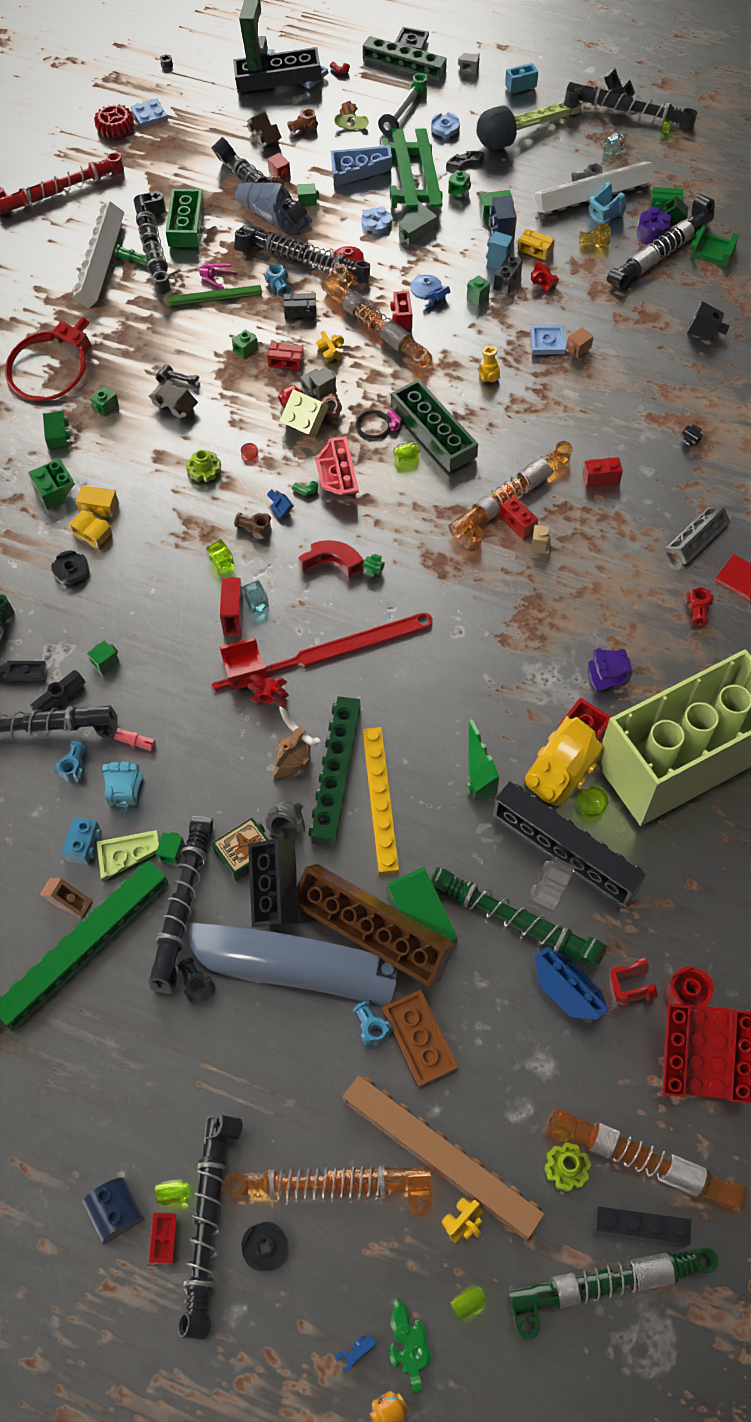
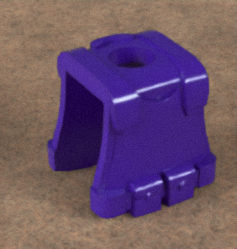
(609, 669)

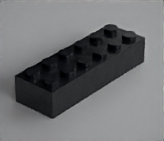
(279, 70)

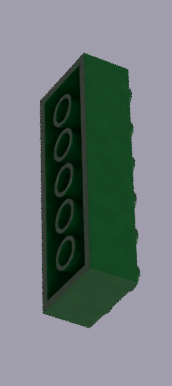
(434, 425)

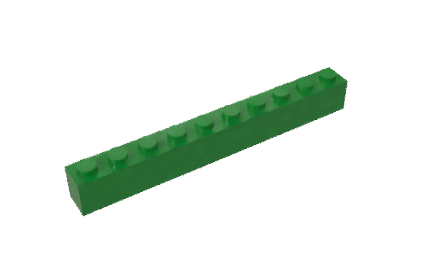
(80, 944)

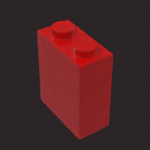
(231, 606)

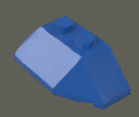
(569, 986)

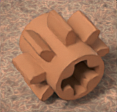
(348, 108)

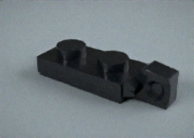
(23, 671)

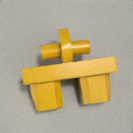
(325, 342)
(466, 1223)

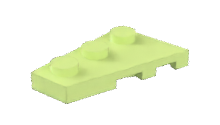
(124, 852)

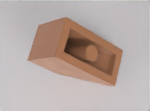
(65, 897)

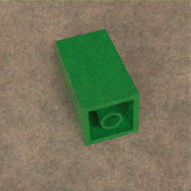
(418, 899)

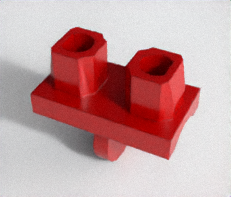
(542, 276)

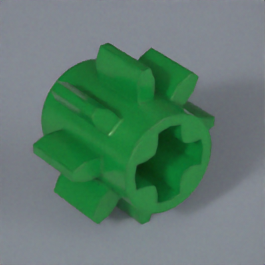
(373, 565)

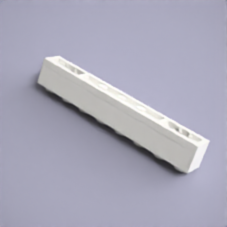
(581, 190)
(98, 254)

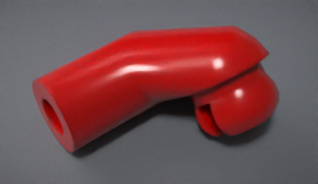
(340, 69)

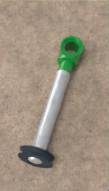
(390, 121)

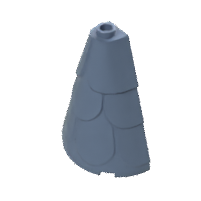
(267, 202)

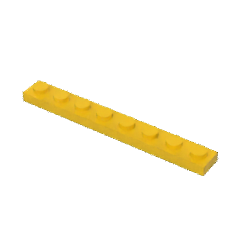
(380, 801)

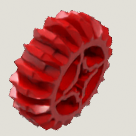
(114, 121)

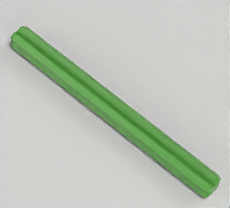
(214, 295)

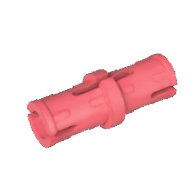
(134, 739)

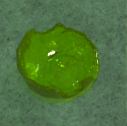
(592, 801)

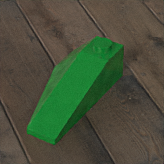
(482, 772)

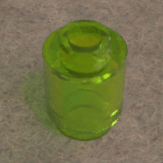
(406, 451)
(172, 1192)
(468, 1302)

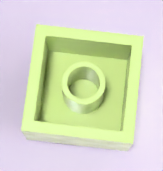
(304, 413)

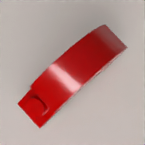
(332, 552)

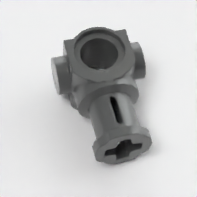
(591, 170)

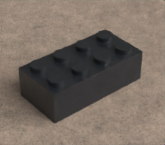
(273, 883)

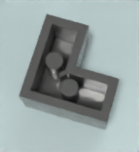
(319, 383)

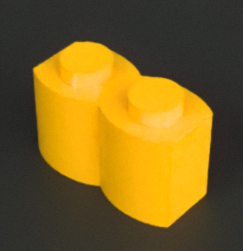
(90, 528)

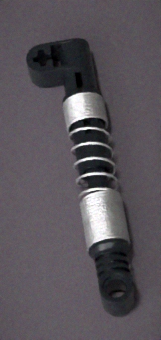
(679, 234)

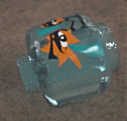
(614, 144)

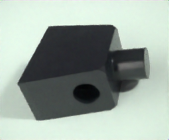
(707, 322)

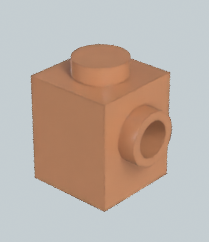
(579, 342)

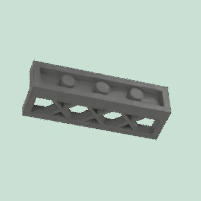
(699, 533)

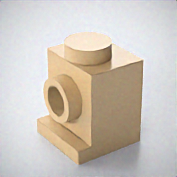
(541, 539)

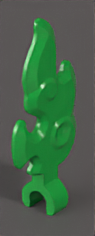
(416, 1353)

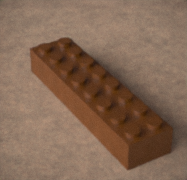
(374, 925)

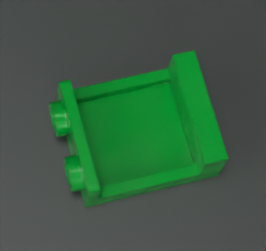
(713, 248)

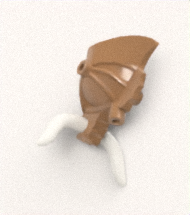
(294, 750)

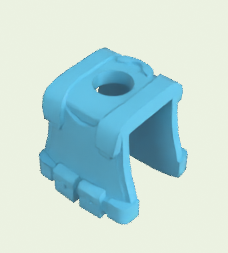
(605, 207)
(122, 783)

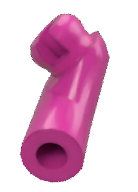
(396, 420)

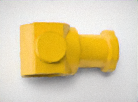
(489, 367)

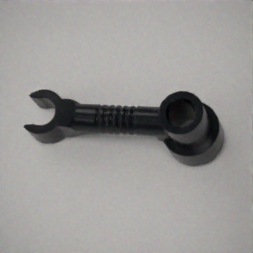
(168, 373)

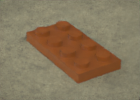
(420, 1038)

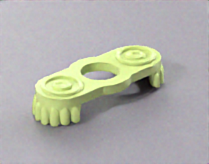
(361, 122)

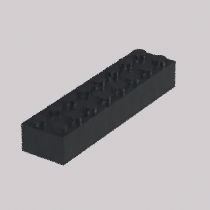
(567, 842)

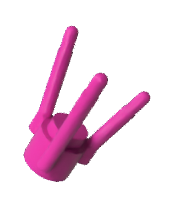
(207, 271)

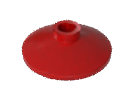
(351, 253)

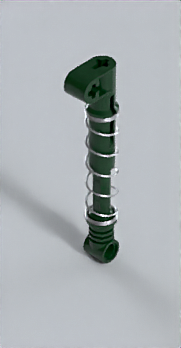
(588, 951)

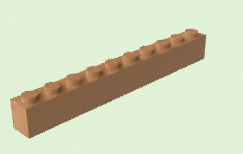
(443, 1157)

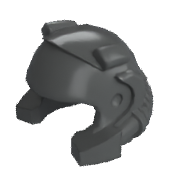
(285, 815)

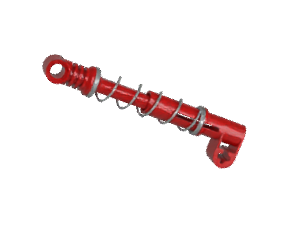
(26, 196)

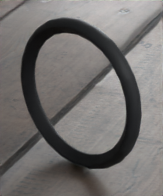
(369, 412)

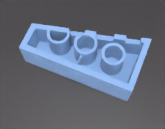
(359, 163)

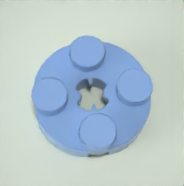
(445, 125)
(370, 215)

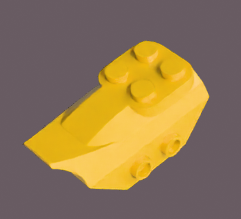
(564, 762)

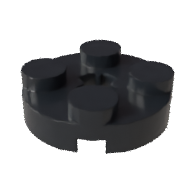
(73, 575)
(277, 1242)

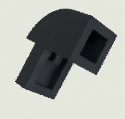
(613, 82)

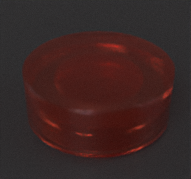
(249, 451)

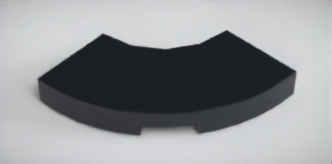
(469, 158)

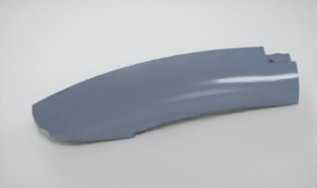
(293, 962)

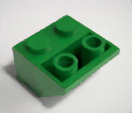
(52, 482)

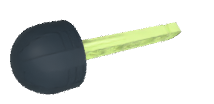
(499, 126)

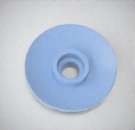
(424, 284)

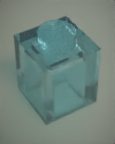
(255, 596)

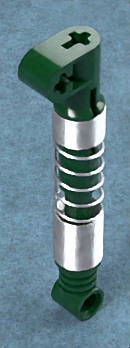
(643, 1273)

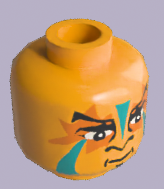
(389, 1408)

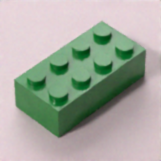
(185, 218)

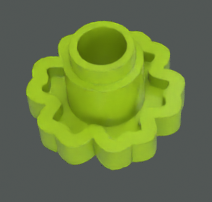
(203, 465)
(565, 1178)

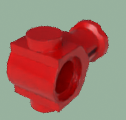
(698, 606)

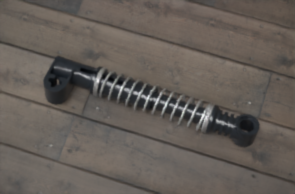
(248, 237)

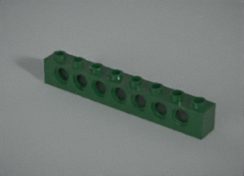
(327, 834)

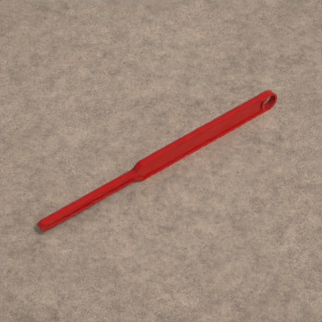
(345, 645)

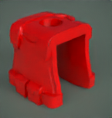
(640, 968)

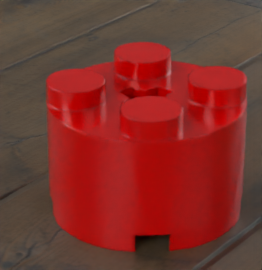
(690, 979)

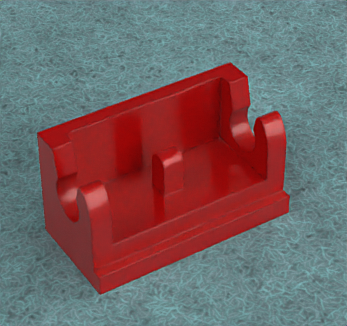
(162, 1239)

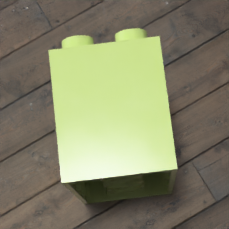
(681, 740)

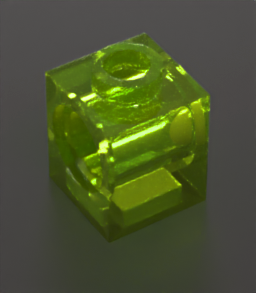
(220, 555)

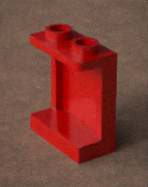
(242, 661)

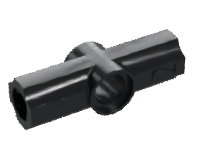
(65, 687)

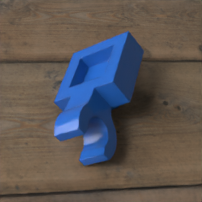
(438, 293)
(281, 504)
(362, 1347)

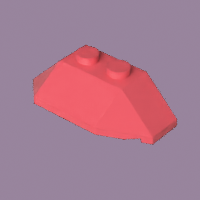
(336, 467)

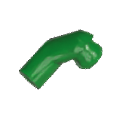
(306, 490)

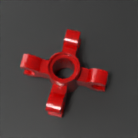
(268, 690)

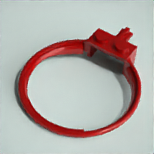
(61, 332)

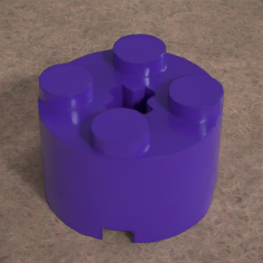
(652, 225)

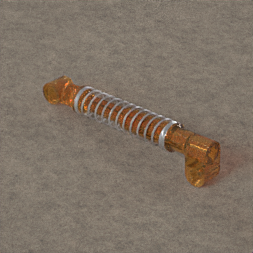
(337, 1182)

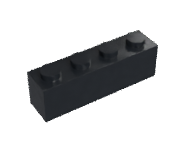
(642, 1227)

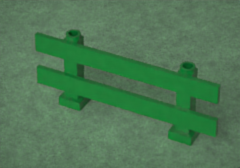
(402, 150)

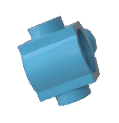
(276, 277)
(72, 761)
(371, 1023)

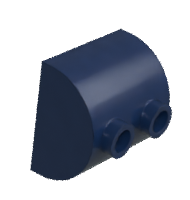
(112, 1209)

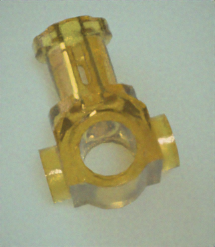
(598, 236)

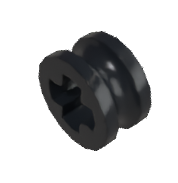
(166, 61)

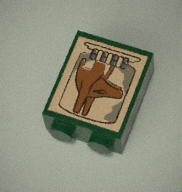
(233, 847)

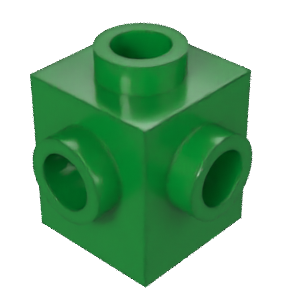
(459, 183)

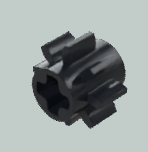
(692, 435)

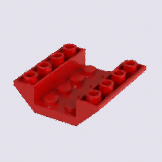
(707, 1052)

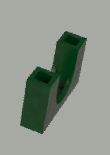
(254, 45)

